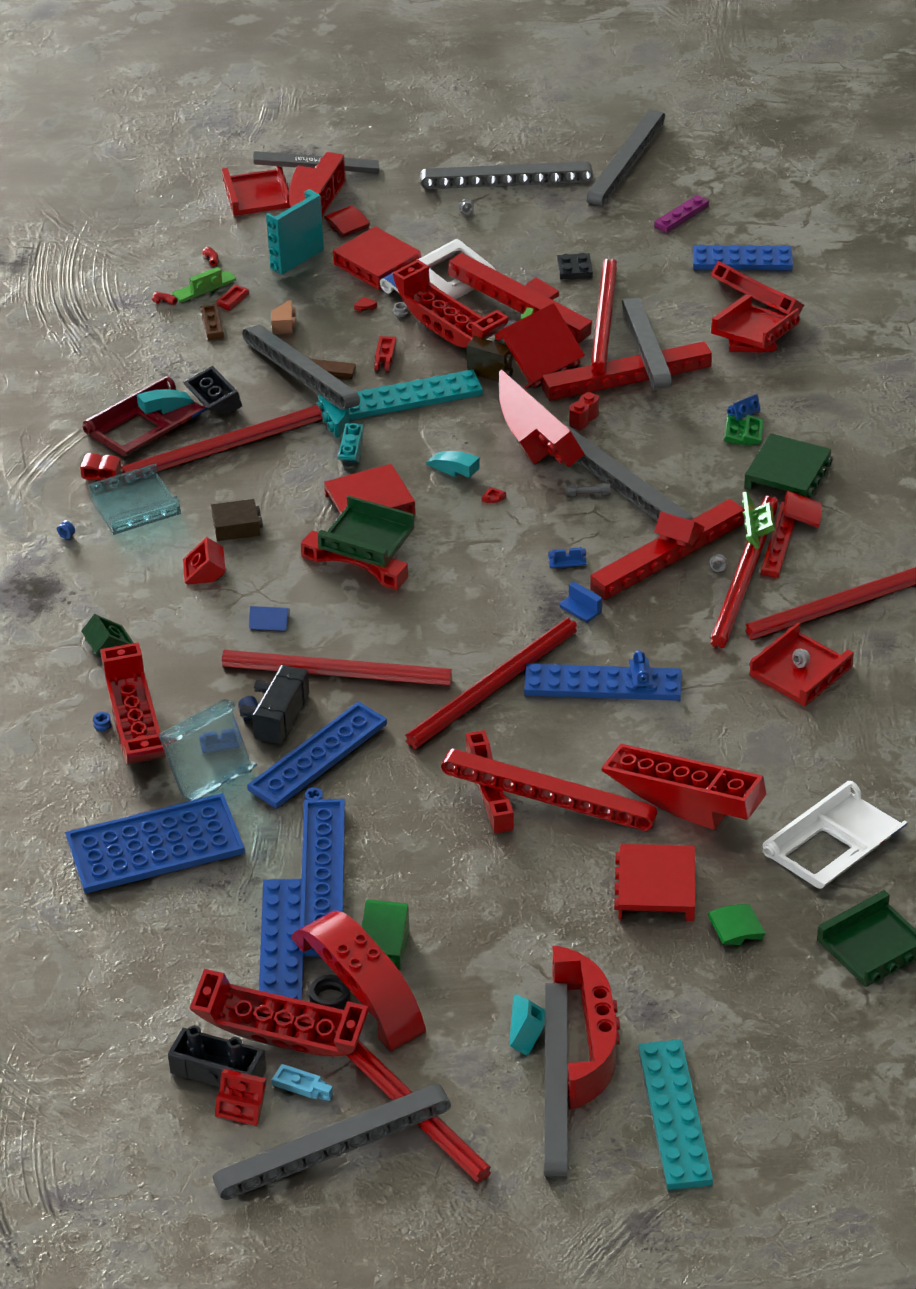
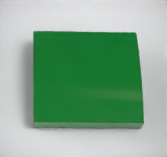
(743, 431)
(736, 923)

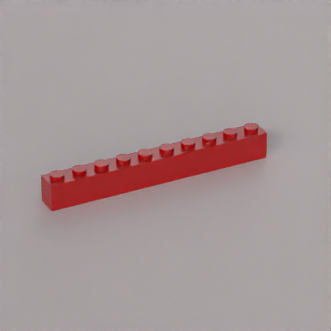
(512, 292)
(623, 372)
(662, 553)

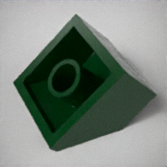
(104, 634)

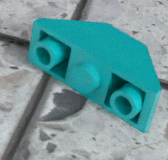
(335, 417)
(351, 443)
(526, 1024)

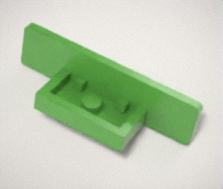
(204, 283)
(758, 520)

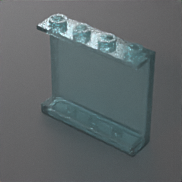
(133, 499)
(206, 751)

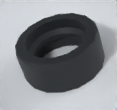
(329, 982)

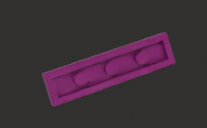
(681, 213)

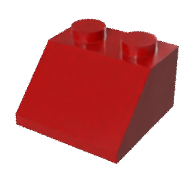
(677, 528)
(204, 563)

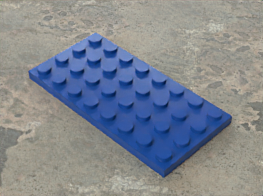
(154, 843)

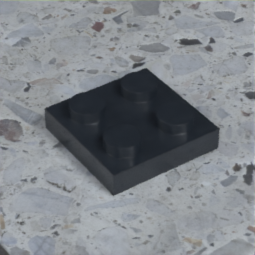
(574, 266)

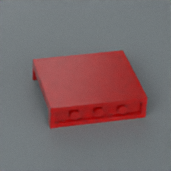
(256, 191)
(374, 256)
(752, 324)
(541, 344)
(376, 485)
(778, 671)
(655, 878)

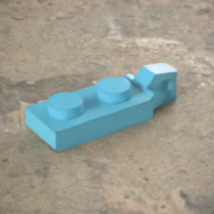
(302, 1083)

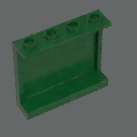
(789, 465)
(367, 532)
(870, 939)

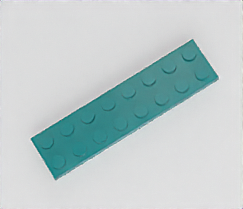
(416, 394)
(675, 1115)

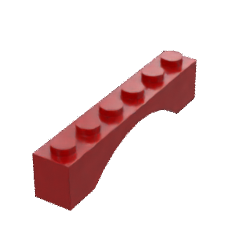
(759, 291)
(391, 576)
(495, 801)

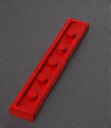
(778, 545)

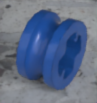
(66, 529)
(98, 718)
(313, 794)

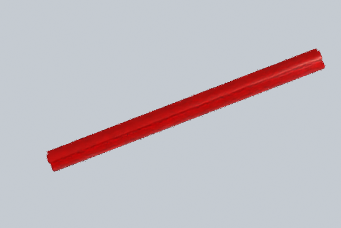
(604, 315)
(229, 440)
(738, 586)
(831, 604)
(339, 667)
(490, 683)
(434, 1127)

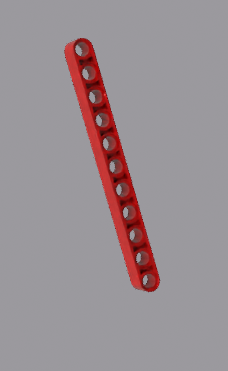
(549, 789)

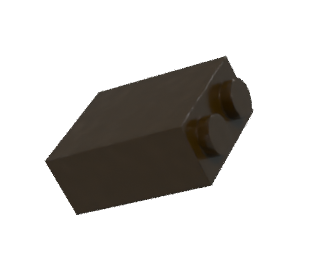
(488, 358)
(236, 519)

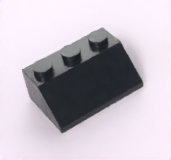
(214, 391)

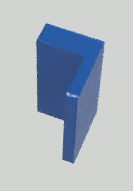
(582, 603)
(268, 618)

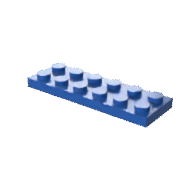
(743, 257)

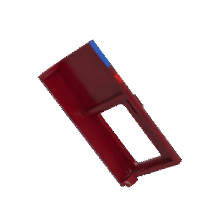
(128, 408)

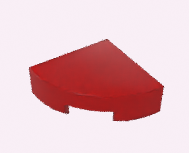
(365, 303)
(493, 495)

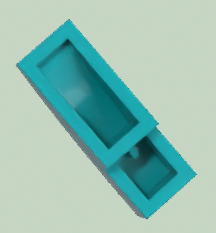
(163, 400)
(455, 463)

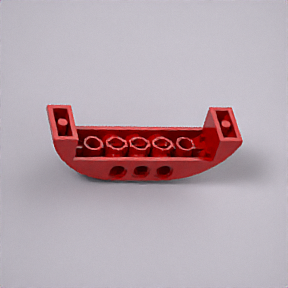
(441, 311)
(131, 704)
(366, 974)
(278, 1018)
(589, 1078)

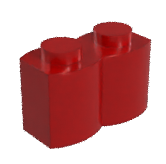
(584, 411)
(100, 467)

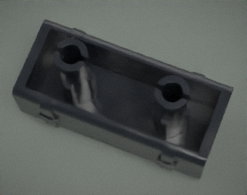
(279, 704)
(206, 1056)

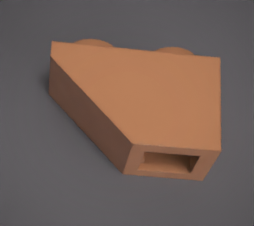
(283, 318)

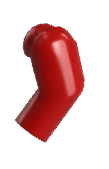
(210, 252)
(158, 296)

